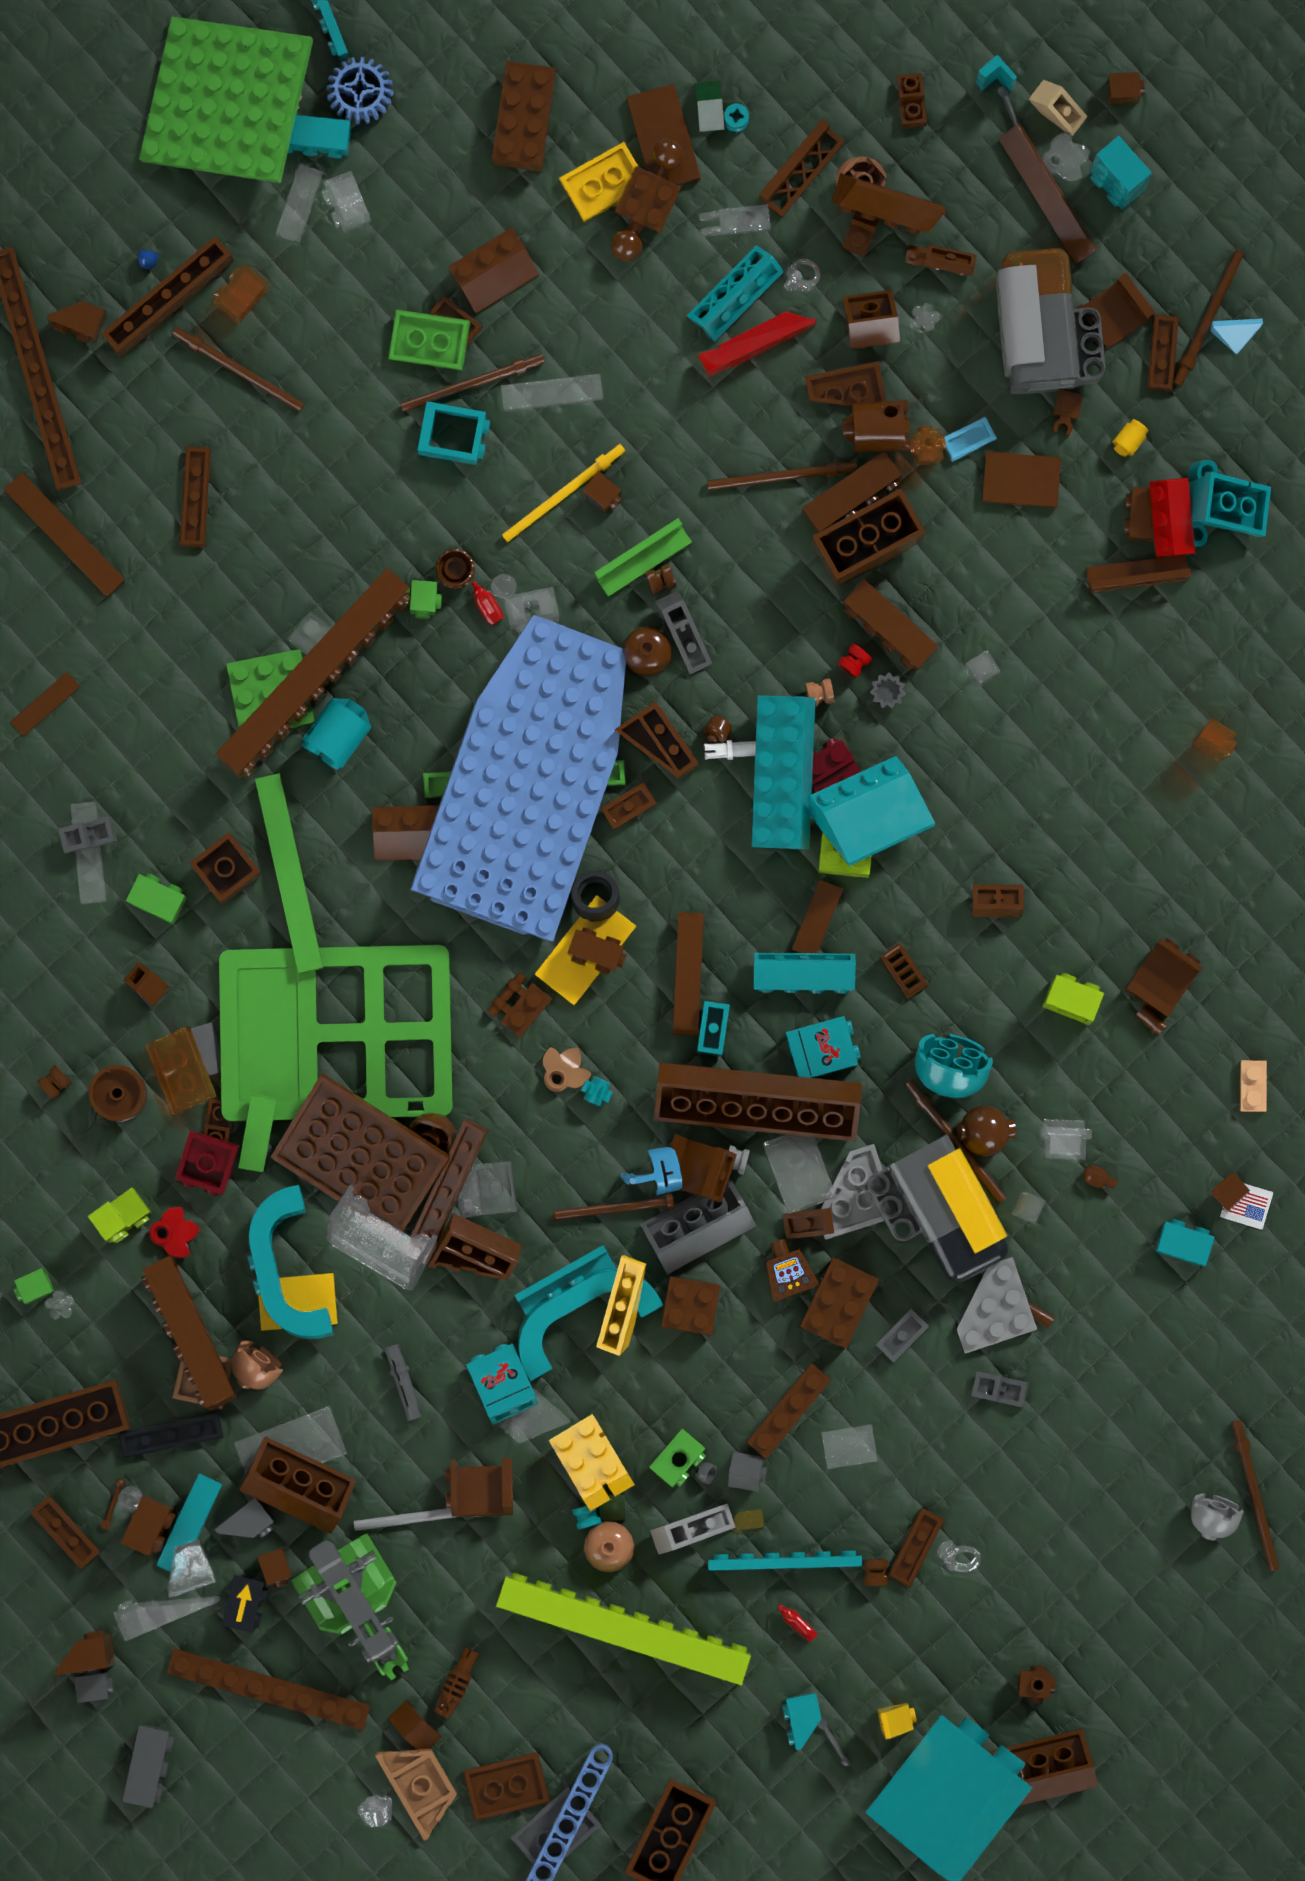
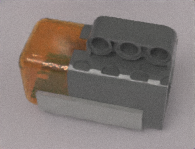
(1041, 328)

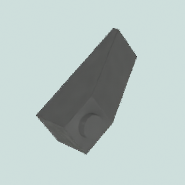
(683, 632)

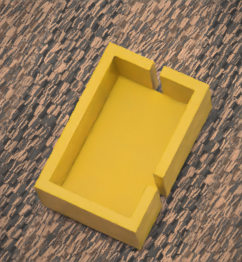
(591, 1462)

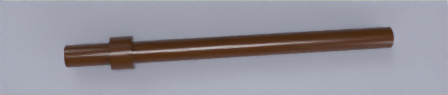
(197, 344)
(1188, 361)
(519, 366)
(831, 469)
(924, 1102)
(1242, 1446)

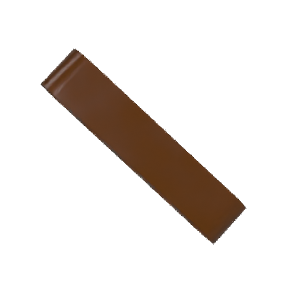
(688, 973)

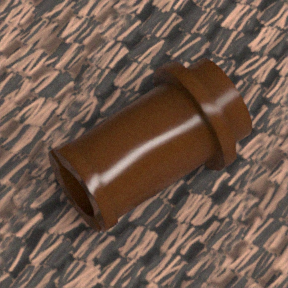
(1151, 1020)

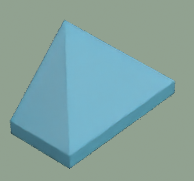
(1235, 333)

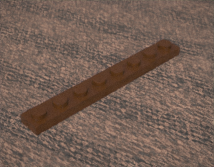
(268, 1689)

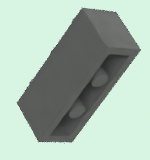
(148, 1766)

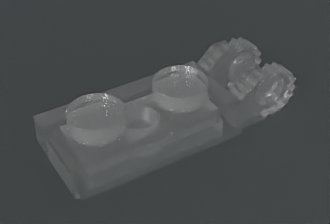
(737, 220)

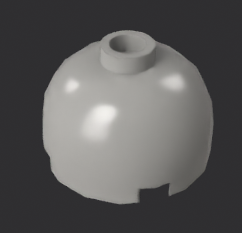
(1215, 1517)

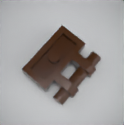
(525, 1010)

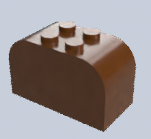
(868, 538)
(670, 1833)

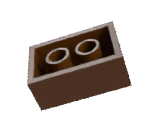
(839, 1303)

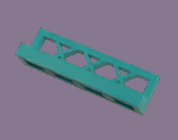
(739, 294)
(537, 1292)

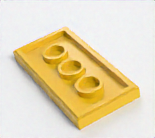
(573, 979)

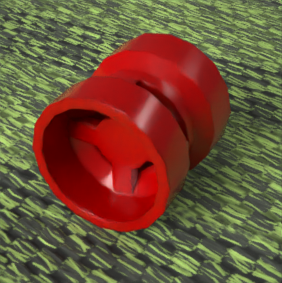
(854, 661)

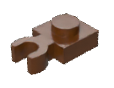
(1067, 408)

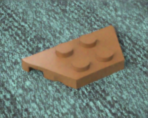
(419, 1784)

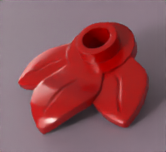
(178, 1232)

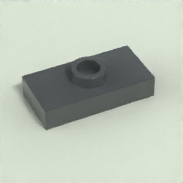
(902, 1335)

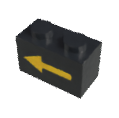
(244, 1603)

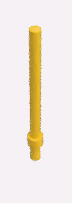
(602, 463)

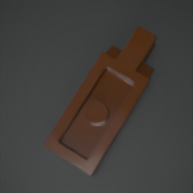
(942, 259)

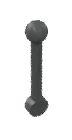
(1003, 92)
(845, 1760)

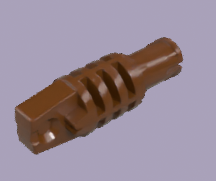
(456, 1684)

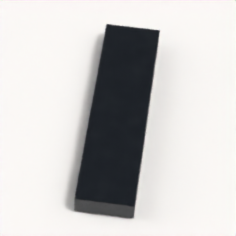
(171, 1435)

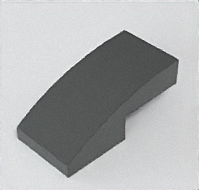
(87, 835)
(1000, 1389)

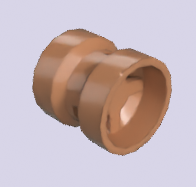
(821, 692)

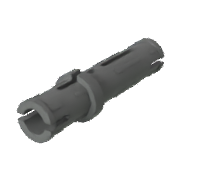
(403, 1382)

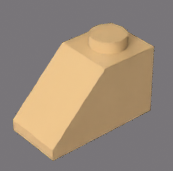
(1058, 106)

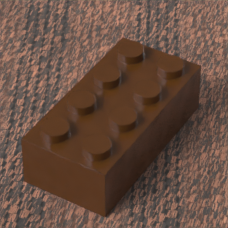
(524, 116)

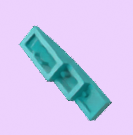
(191, 1518)

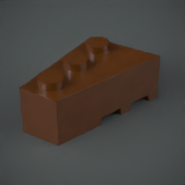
(659, 739)
(475, 1249)

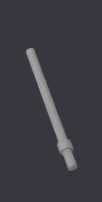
(403, 1519)

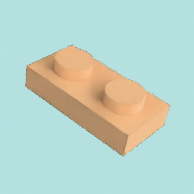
(1253, 1086)

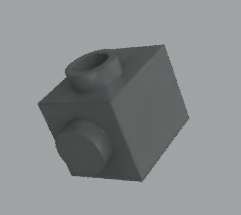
(747, 1471)
(93, 1686)

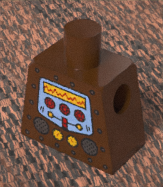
(788, 1272)

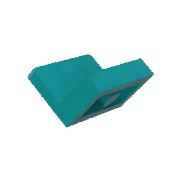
(995, 70)

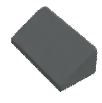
(208, 1047)

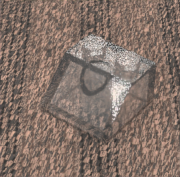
(488, 1191)

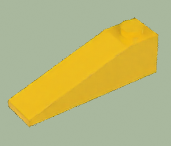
(622, 1306)

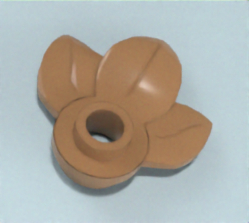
(566, 1066)

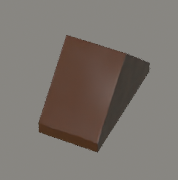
(413, 1727)

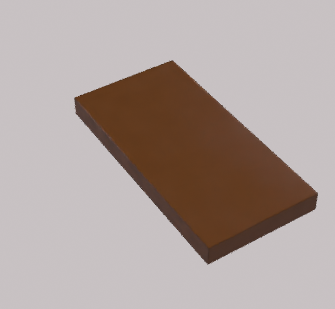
(660, 116)

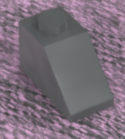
(248, 1521)

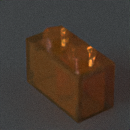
(240, 294)
(1216, 740)

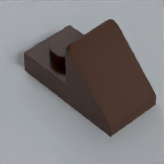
(860, 234)

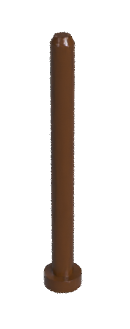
(615, 1208)

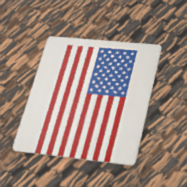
(1251, 1209)

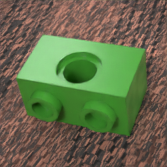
(681, 1443)

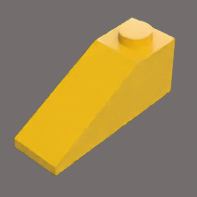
(896, 1720)

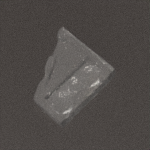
(534, 1420)

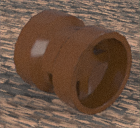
(655, 582)
(58, 1078)
(875, 1578)

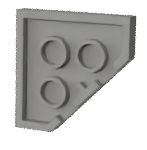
(853, 1203)
(996, 1309)

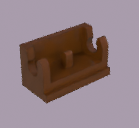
(997, 901)

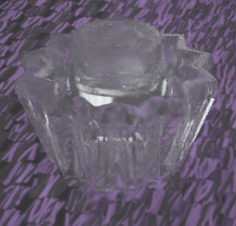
(376, 1810)

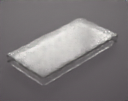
(311, 1435)

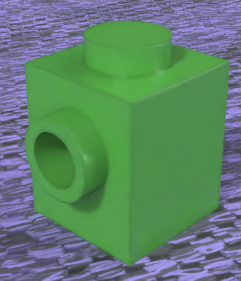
(424, 599)

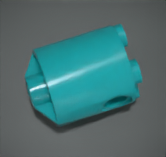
(337, 732)

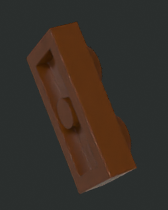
(628, 806)
(808, 1223)

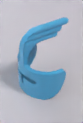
(670, 1162)

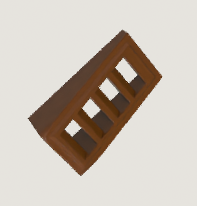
(896, 975)

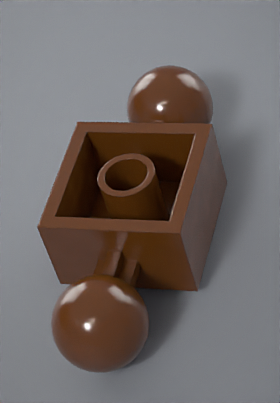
(647, 199)

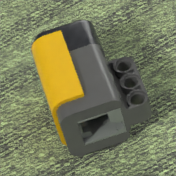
(947, 1206)

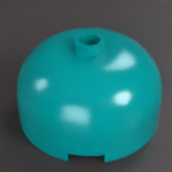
(950, 1075)

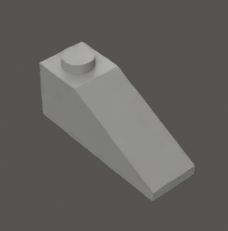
(692, 1529)

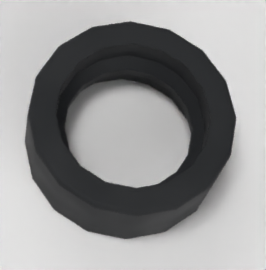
(595, 878)

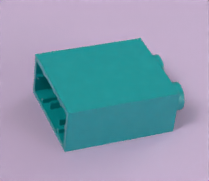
(951, 1797)

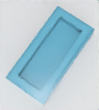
(969, 439)

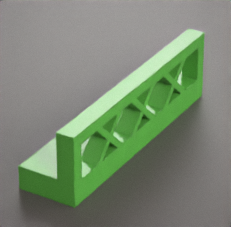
(642, 558)

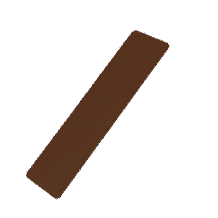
(45, 704)

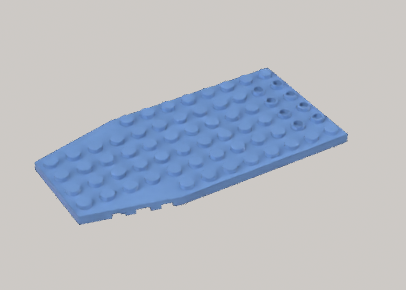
(527, 781)

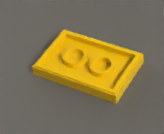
(599, 181)
(304, 1295)

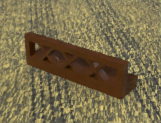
(794, 162)
(1137, 573)

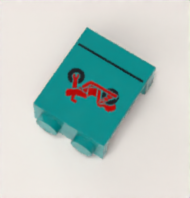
(823, 1048)
(502, 1383)

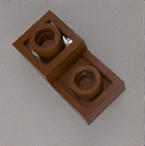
(911, 100)
(216, 1124)

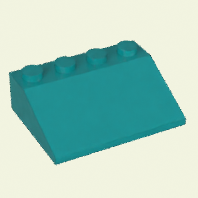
(870, 811)

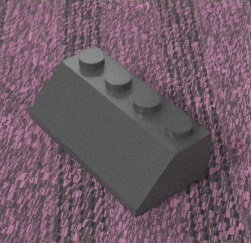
(697, 1227)

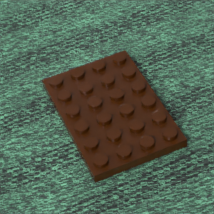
(350, 1142)

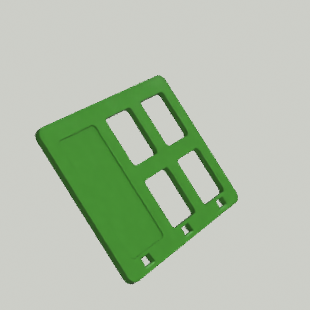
(274, 1032)

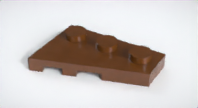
(847, 385)

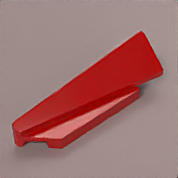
(754, 342)

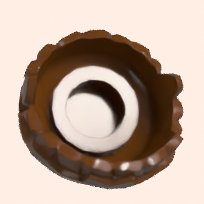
(455, 568)

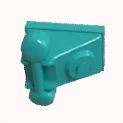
(1225, 502)

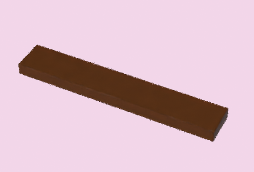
(1048, 194)
(64, 534)
(451, 1179)

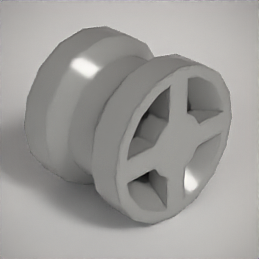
(741, 1159)

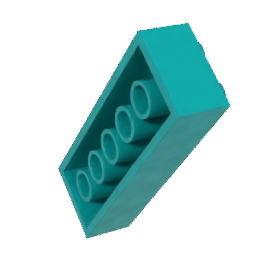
(783, 772)

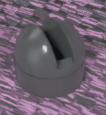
(707, 1472)

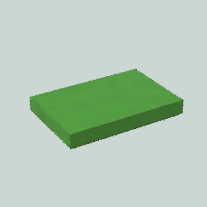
(429, 340)

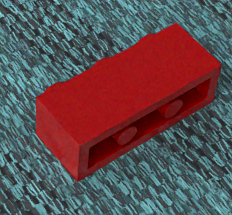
(1172, 517)

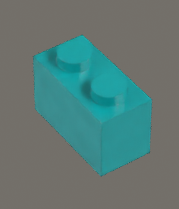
(713, 1028)
(1185, 1243)

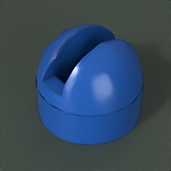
(147, 259)

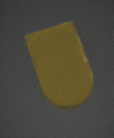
(749, 1519)

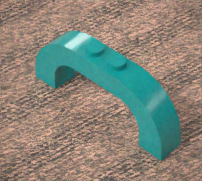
(271, 1212)
(563, 1301)

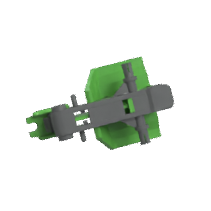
(347, 1591)

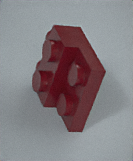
(832, 765)
(206, 1163)

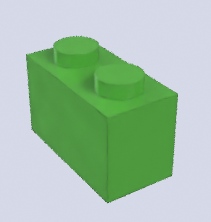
(156, 898)

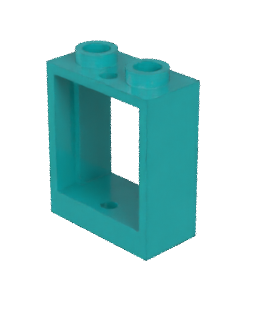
(425, 447)

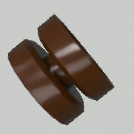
(132, 1098)

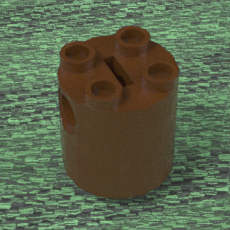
(877, 426)

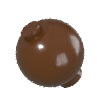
(985, 1130)

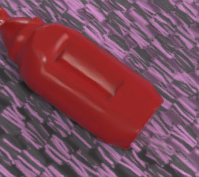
(487, 605)
(793, 1619)

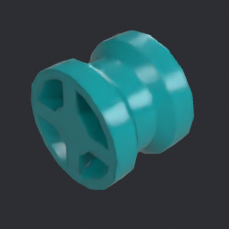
(736, 123)
(586, 1517)

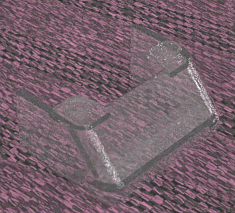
(378, 1243)

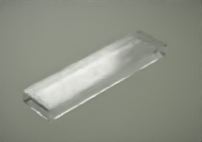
(552, 392)
(89, 860)

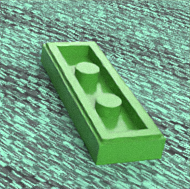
(257, 1132)

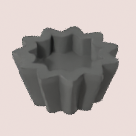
(888, 690)

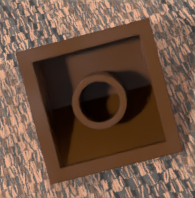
(871, 319)

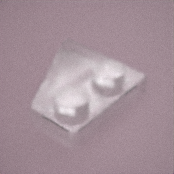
(189, 1569)

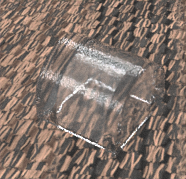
(1028, 1207)

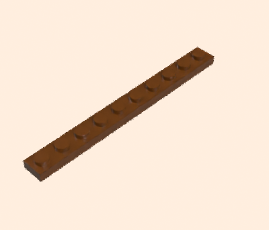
(36, 372)

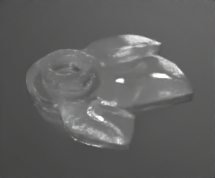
(1069, 157)

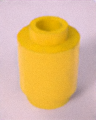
(1130, 438)

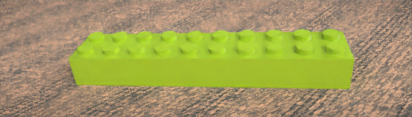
(624, 1629)

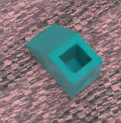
(803, 1716)

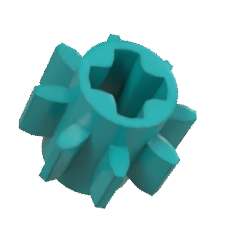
(597, 1091)

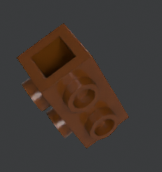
(603, 953)

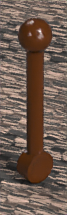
(106, 1524)

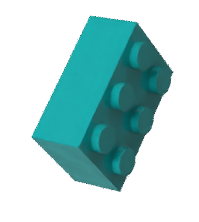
(1120, 173)

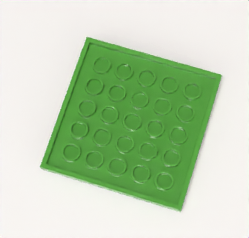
(226, 99)

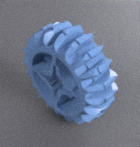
(350, 89)

